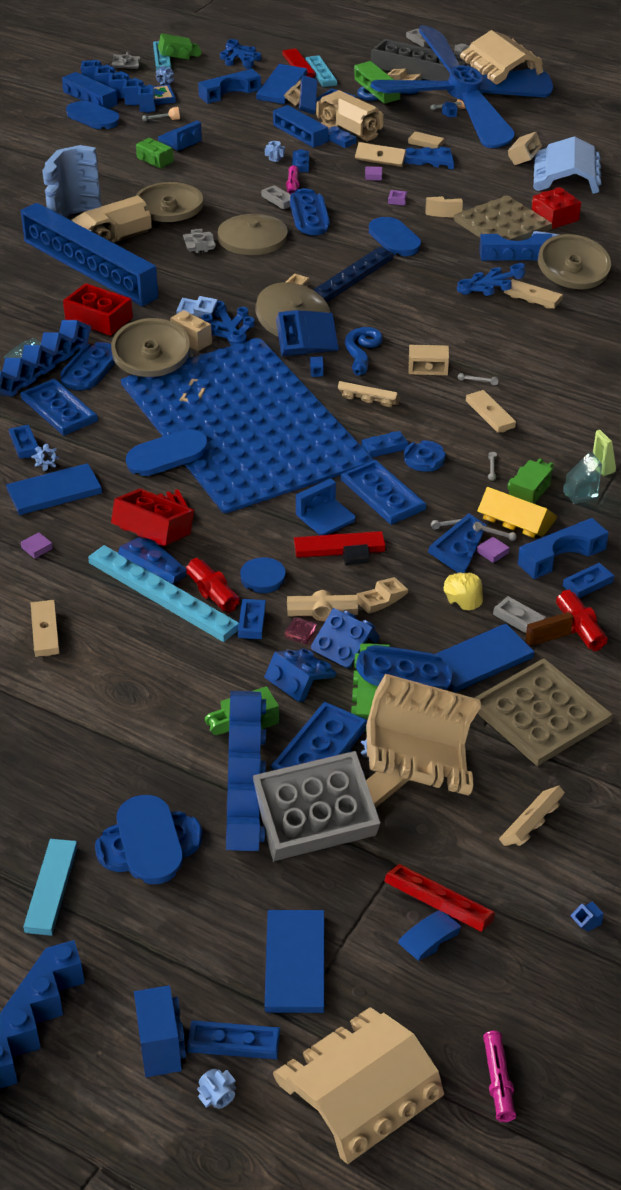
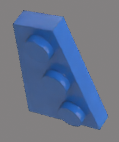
(434, 156)
(458, 544)
(153, 558)

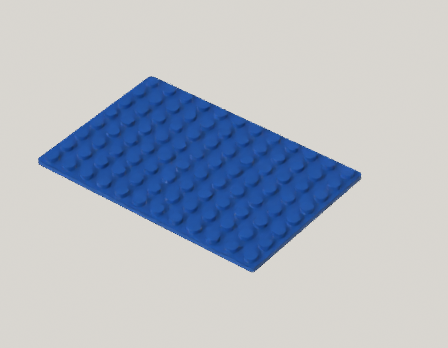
(258, 423)

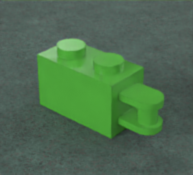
(177, 47)
(531, 481)
(220, 719)

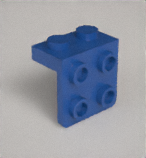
(183, 136)
(321, 510)
(342, 637)
(295, 671)

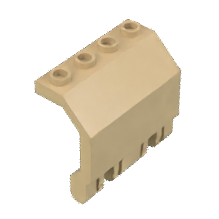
(497, 55)
(421, 732)
(364, 1081)

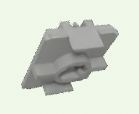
(126, 61)
(199, 241)

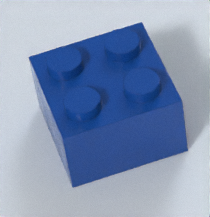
(160, 1030)

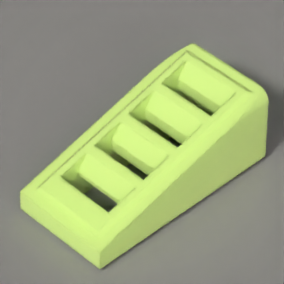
(604, 452)

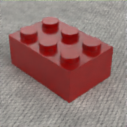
(98, 308)
(152, 516)

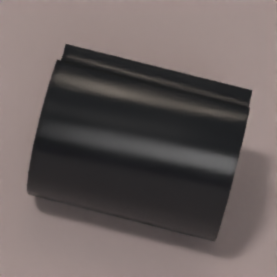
(356, 554)

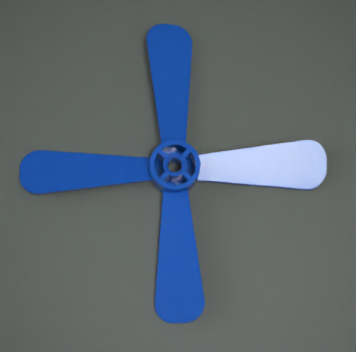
(468, 84)

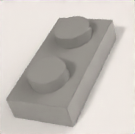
(416, 37)
(277, 196)
(516, 613)

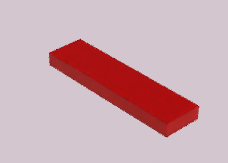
(294, 58)
(333, 544)
(440, 897)

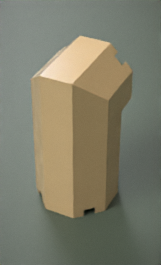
(350, 115)
(117, 220)

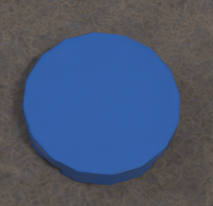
(424, 456)
(262, 575)

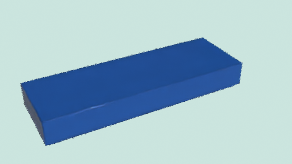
(308, 94)
(233, 1039)

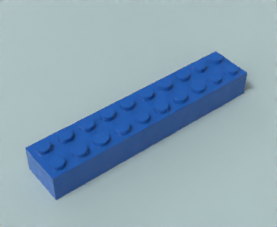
(90, 254)

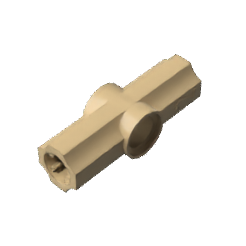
(321, 604)

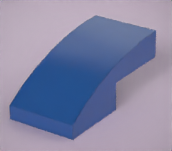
(428, 934)

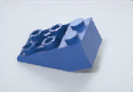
(306, 332)

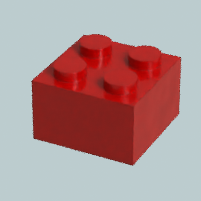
(557, 207)

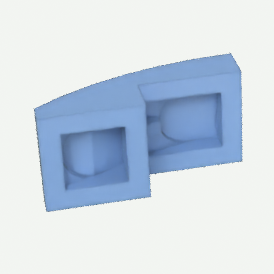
(197, 307)

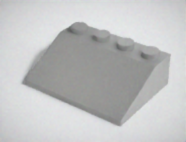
(315, 805)

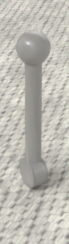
(494, 380)
(492, 456)
(436, 524)
(478, 526)

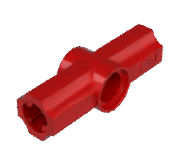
(212, 585)
(583, 620)

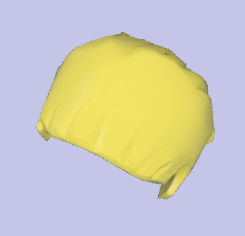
(465, 590)

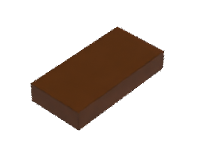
(549, 629)

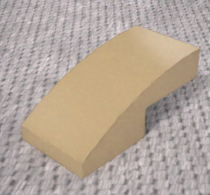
(401, 74)
(293, 94)
(443, 208)
(384, 594)

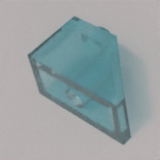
(583, 480)

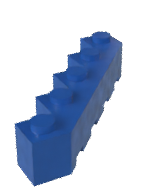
(130, 89)
(43, 357)
(244, 761)
(36, 1002)

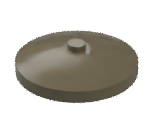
(171, 201)
(252, 234)
(574, 261)
(286, 297)
(150, 347)

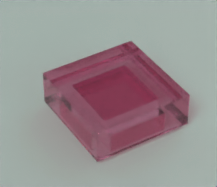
(300, 630)

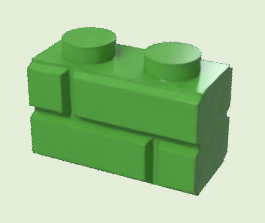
(154, 153)

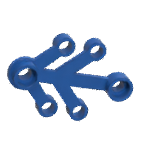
(247, 56)
(492, 279)
(234, 336)

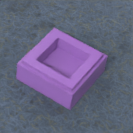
(373, 173)
(397, 197)
(36, 545)
(493, 549)

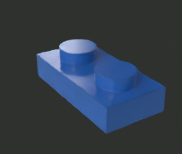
(341, 137)
(301, 160)
(23, 441)
(384, 444)
(588, 580)
(252, 619)

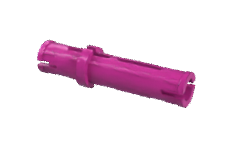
(292, 183)
(503, 1105)

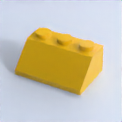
(516, 513)

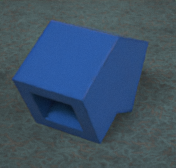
(449, 109)
(316, 366)
(588, 916)

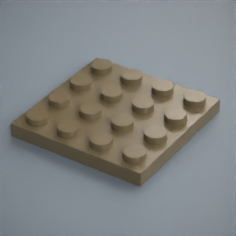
(504, 218)
(541, 711)

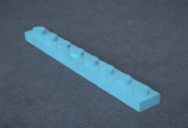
(164, 593)

